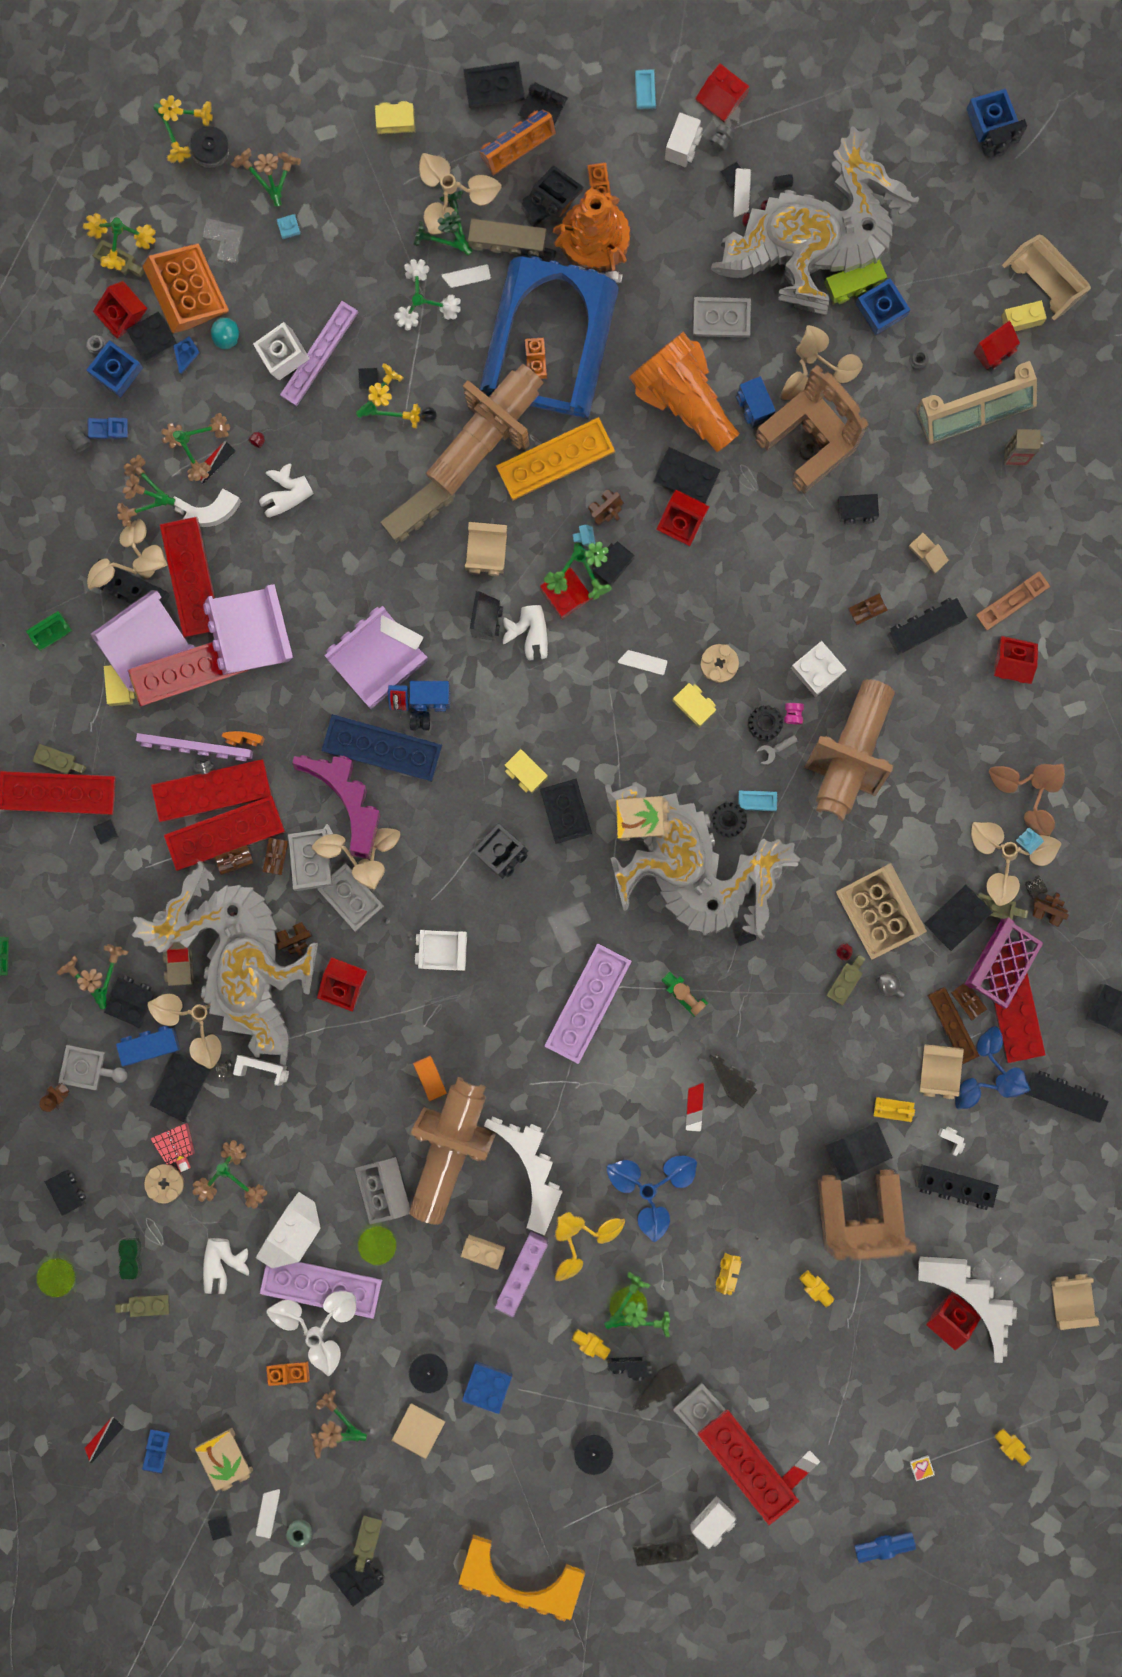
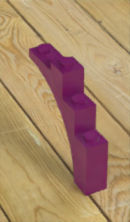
(337, 776)

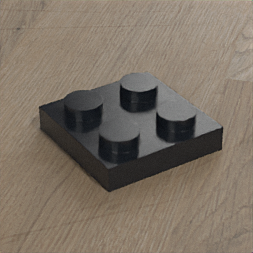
(151, 337)

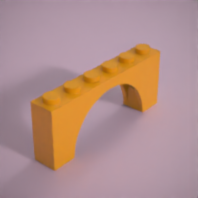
(556, 1599)

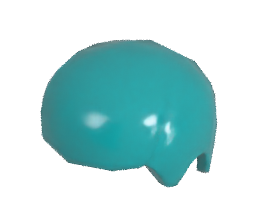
(224, 333)

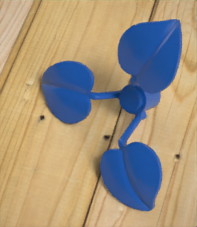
(1008, 1083)
(652, 1220)

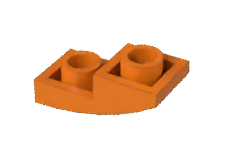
(599, 177)
(536, 356)
(238, 737)
(429, 1078)
(288, 1373)

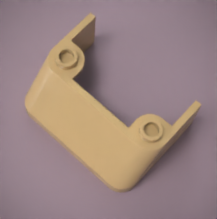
(1050, 272)

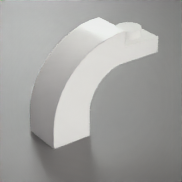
(212, 515)

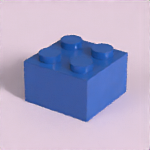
(990, 112)
(883, 306)
(114, 368)
(755, 402)
(430, 695)
(487, 1387)

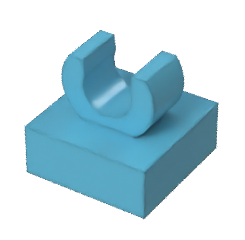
(288, 226)
(585, 536)
(1029, 841)

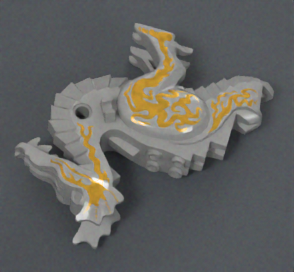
(817, 234)
(688, 870)
(241, 958)

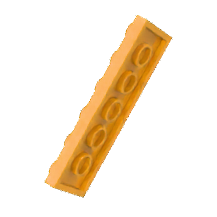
(555, 459)

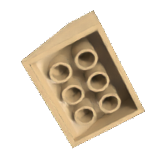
(881, 911)

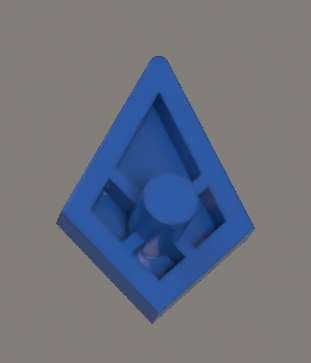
(185, 353)

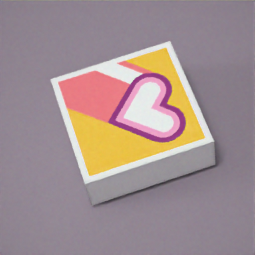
(922, 1468)

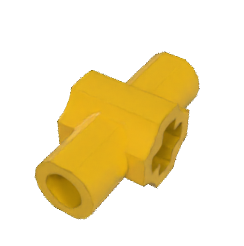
(816, 1288)
(591, 1344)
(1012, 1447)

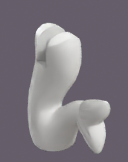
(285, 500)
(537, 635)
(215, 1251)

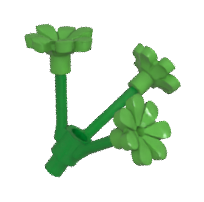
(595, 555)
(633, 1312)

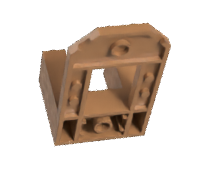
(818, 418)
(865, 1238)

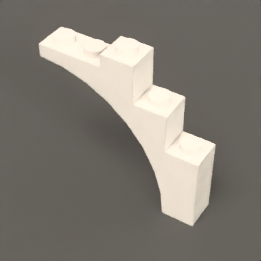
(544, 1196)
(954, 1275)

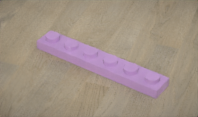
(319, 353)
(203, 748)

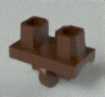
(608, 509)
(867, 609)
(275, 856)
(234, 860)
(1042, 906)
(301, 934)
(969, 1001)
(54, 1098)

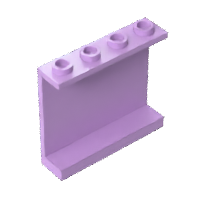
(248, 630)
(139, 636)
(373, 659)
(521, 1273)

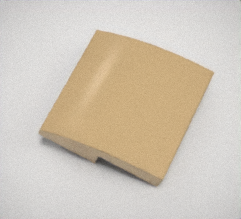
(418, 1431)

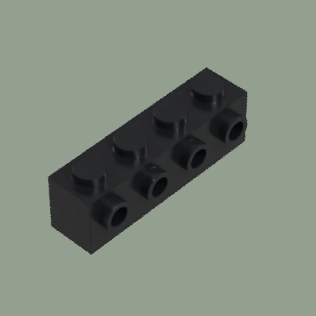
(131, 587)
(926, 626)
(1066, 1097)
(956, 1186)

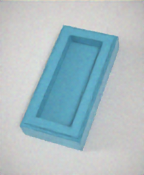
(645, 89)
(758, 800)

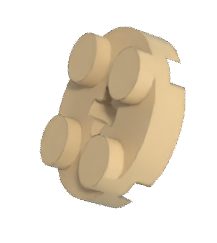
(714, 672)
(170, 1192)

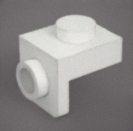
(950, 1134)

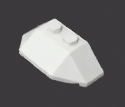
(291, 1234)

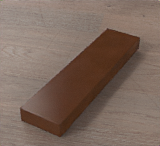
(952, 1023)

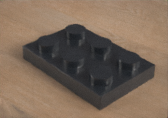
(494, 84)
(686, 475)
(566, 811)
(958, 917)
(180, 1087)

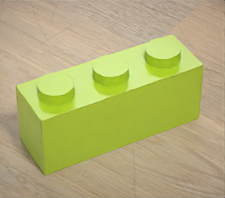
(855, 282)

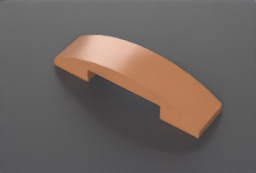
(1013, 601)

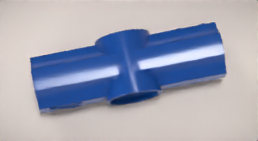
(885, 1547)

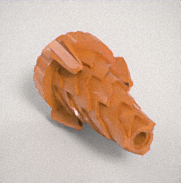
(594, 232)
(678, 380)

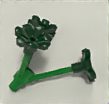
(449, 224)

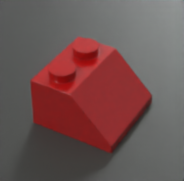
(722, 92)
(119, 309)
(997, 346)
(682, 517)
(568, 600)
(1016, 660)
(341, 984)
(954, 1320)

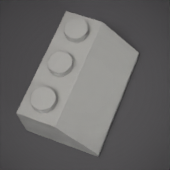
(382, 1190)

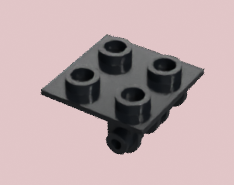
(542, 98)

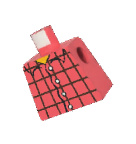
(175, 1146)

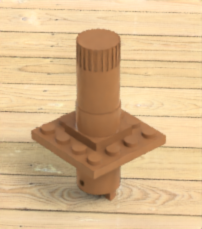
(493, 420)
(850, 763)
(451, 1137)

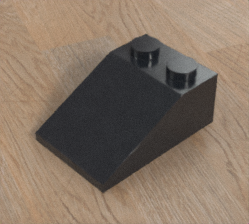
(485, 617)
(1107, 1009)
(858, 1151)

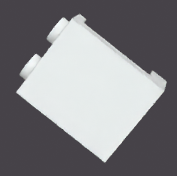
(441, 950)
(244, 1061)

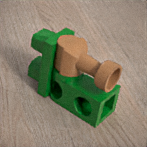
(682, 994)

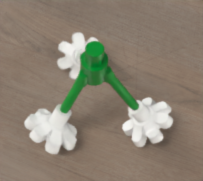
(407, 316)

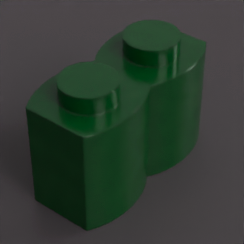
(130, 1264)

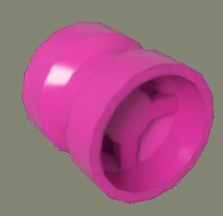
(794, 713)

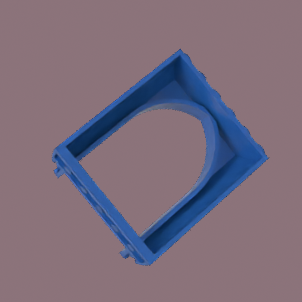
(599, 297)

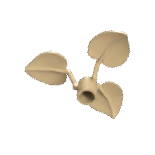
(437, 169)
(816, 341)
(150, 560)
(366, 872)
(1003, 887)
(166, 1011)

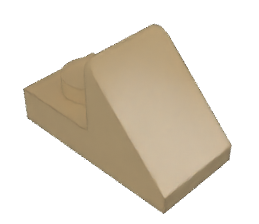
(929, 553)

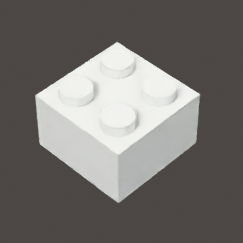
(683, 140)
(281, 351)
(818, 669)
(713, 1523)

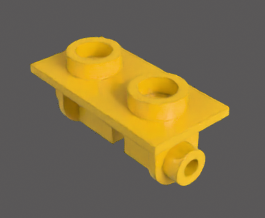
(894, 1109)
(725, 1282)

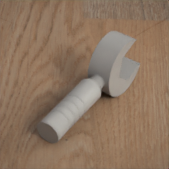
(779, 747)

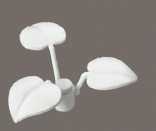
(321, 1354)

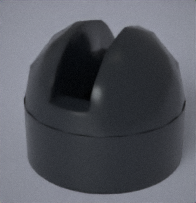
(428, 418)

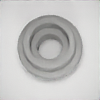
(94, 339)

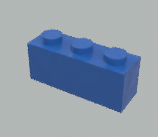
(148, 1045)

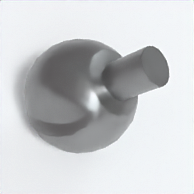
(889, 985)

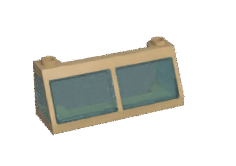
(979, 409)

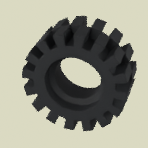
(757, 731)
(737, 811)

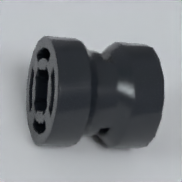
(415, 721)

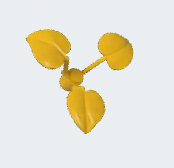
(570, 1226)

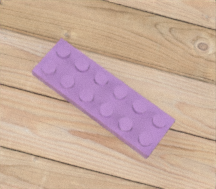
(588, 1003)
(313, 1284)

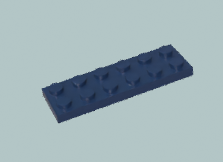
(382, 748)

